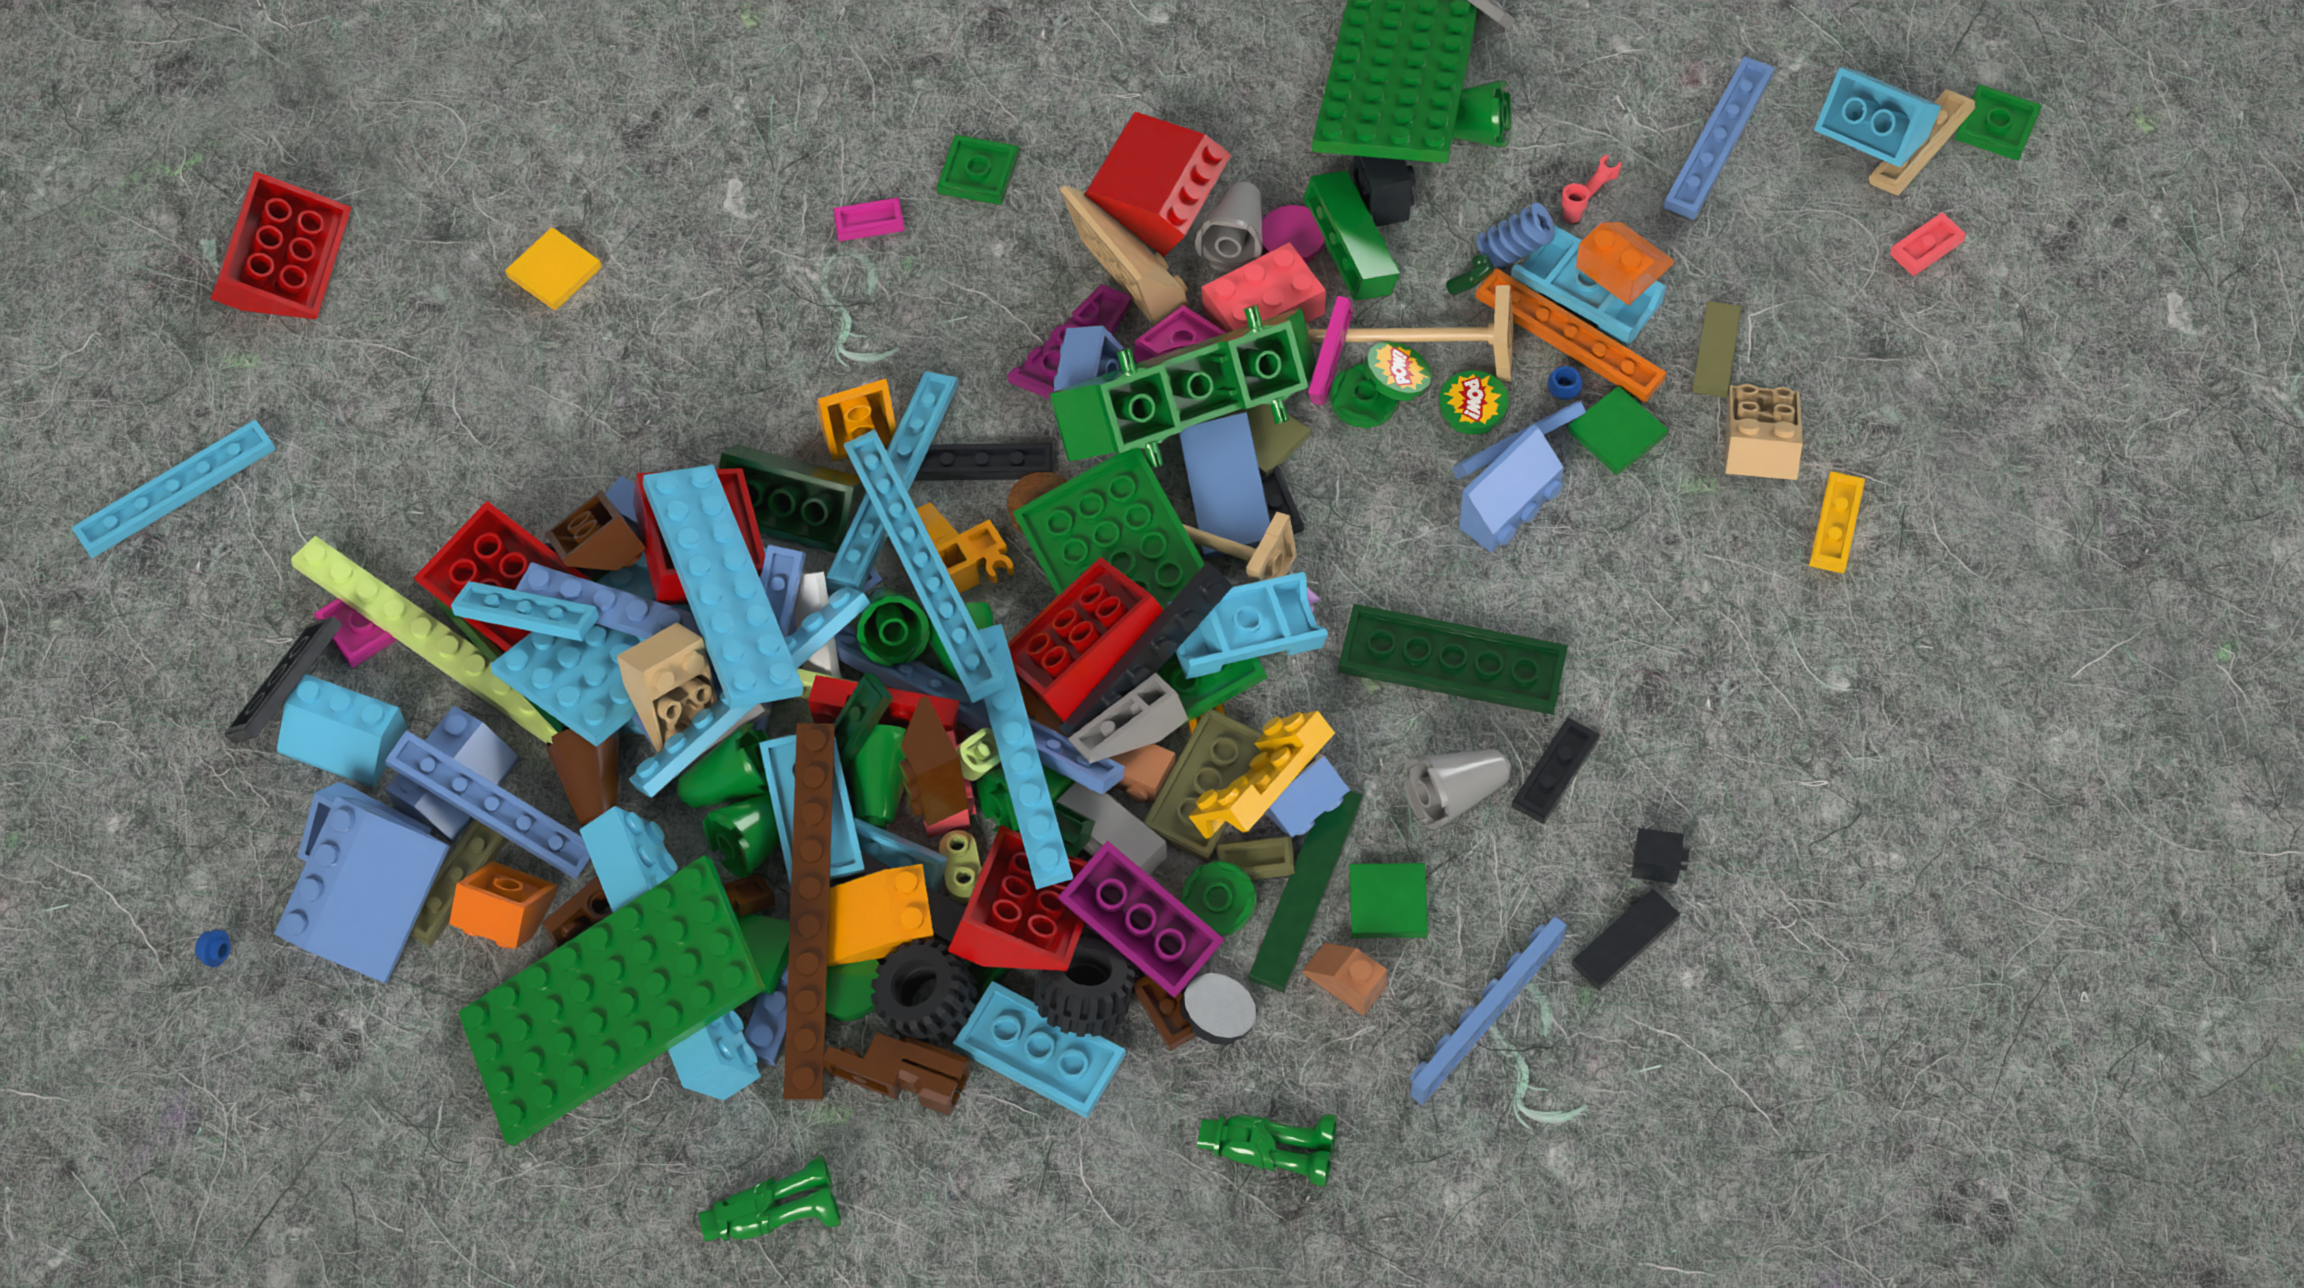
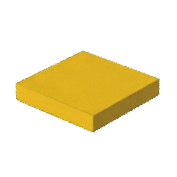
(553, 268)

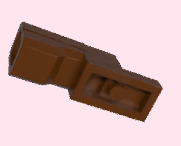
(903, 1065)

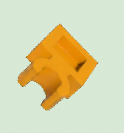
(988, 549)

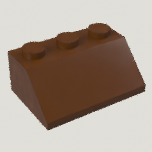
(596, 537)
(931, 767)

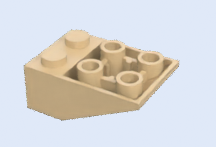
(1763, 432)
(668, 681)

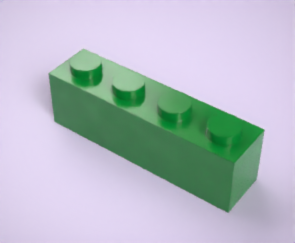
(1351, 235)

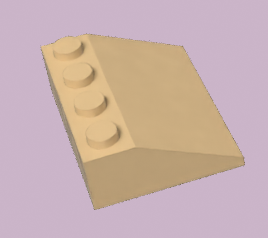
(1126, 258)

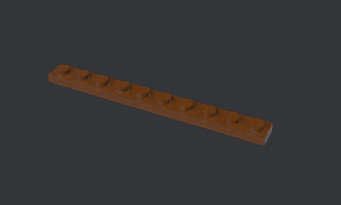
(809, 913)

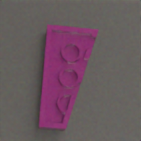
(1102, 308)

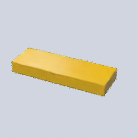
(1837, 522)

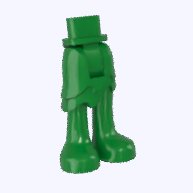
(1253, 1142)
(759, 1211)

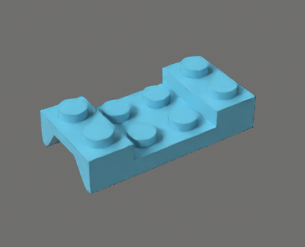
(1554, 274)
(1253, 623)

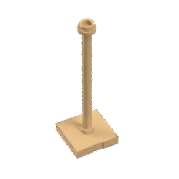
(1497, 334)
(1268, 560)

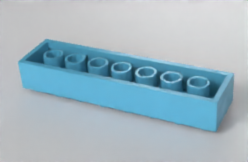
(629, 862)

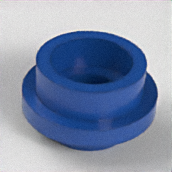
(1566, 375)
(213, 947)

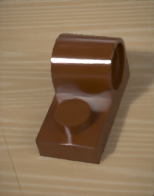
(576, 913)

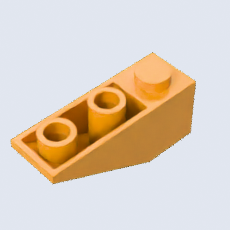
(951, 548)

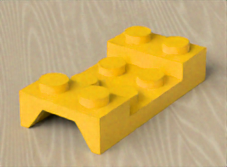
(1285, 751)

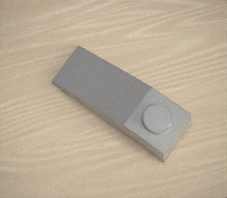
(1132, 722)

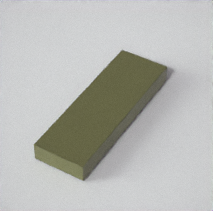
(1716, 349)

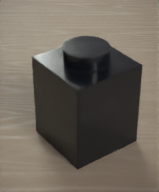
(1659, 855)

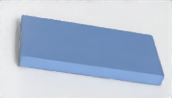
(1225, 480)

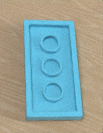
(779, 766)
(1020, 1044)

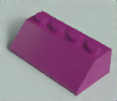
(1141, 919)

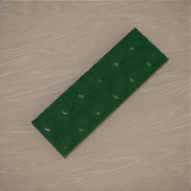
(1453, 659)

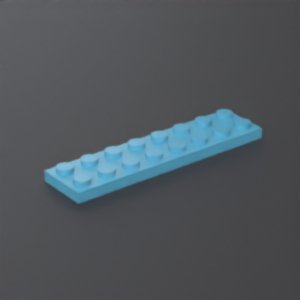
(722, 586)

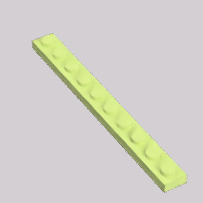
(417, 631)

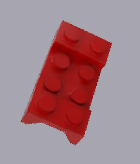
(831, 694)

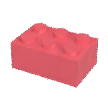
(1273, 282)

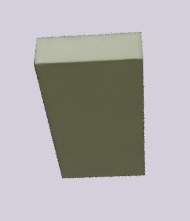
(1260, 857)

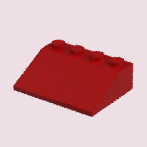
(1157, 179)
(280, 250)
(488, 552)
(661, 569)
(1081, 636)
(1010, 920)

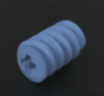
(1517, 236)

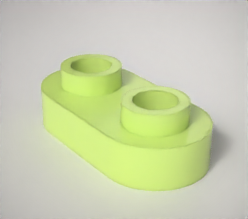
(978, 754)
(960, 864)

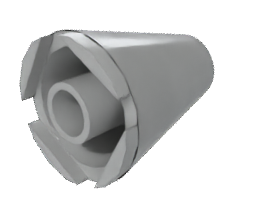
(1233, 229)
(1451, 783)

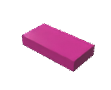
(868, 219)

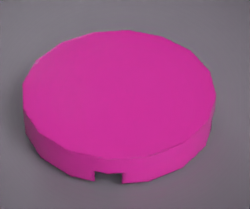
(1295, 226)

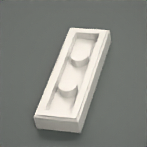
(810, 599)

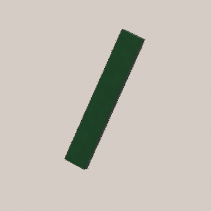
(1304, 895)

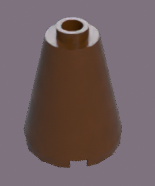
(587, 772)

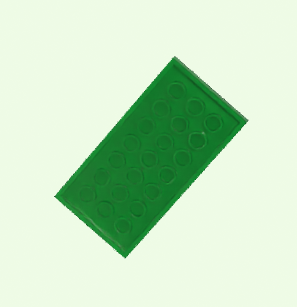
(1396, 79)
(1130, 523)
(610, 1000)

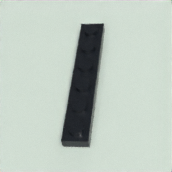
(1153, 646)

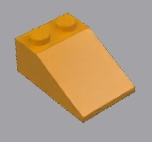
(855, 413)
(878, 915)

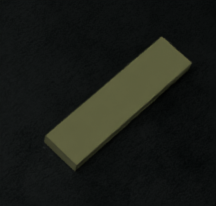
(472, 852)

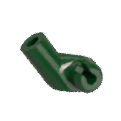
(1471, 278)

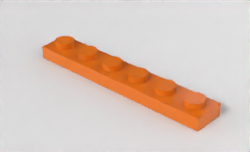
(1575, 337)

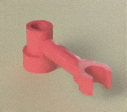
(1576, 196)

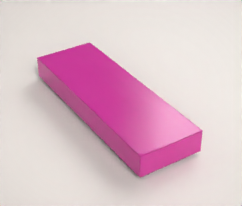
(1330, 351)

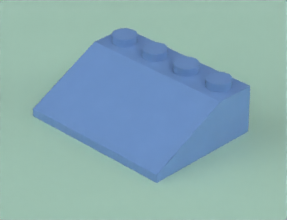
(361, 888)

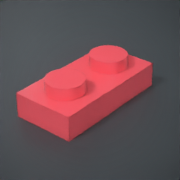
(1927, 244)

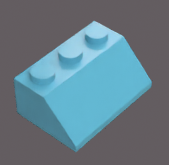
(1876, 117)
(339, 730)

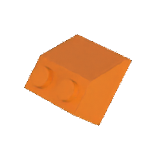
(1621, 260)
(501, 904)

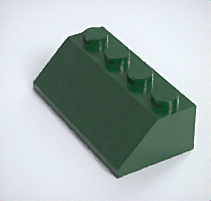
(797, 497)

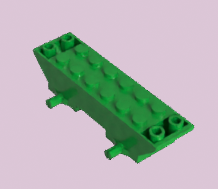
(1186, 387)

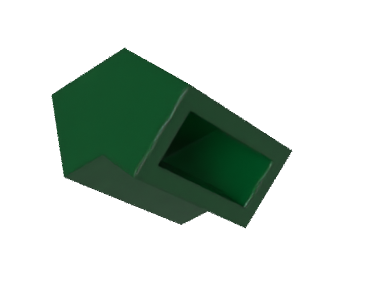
(1073, 828)

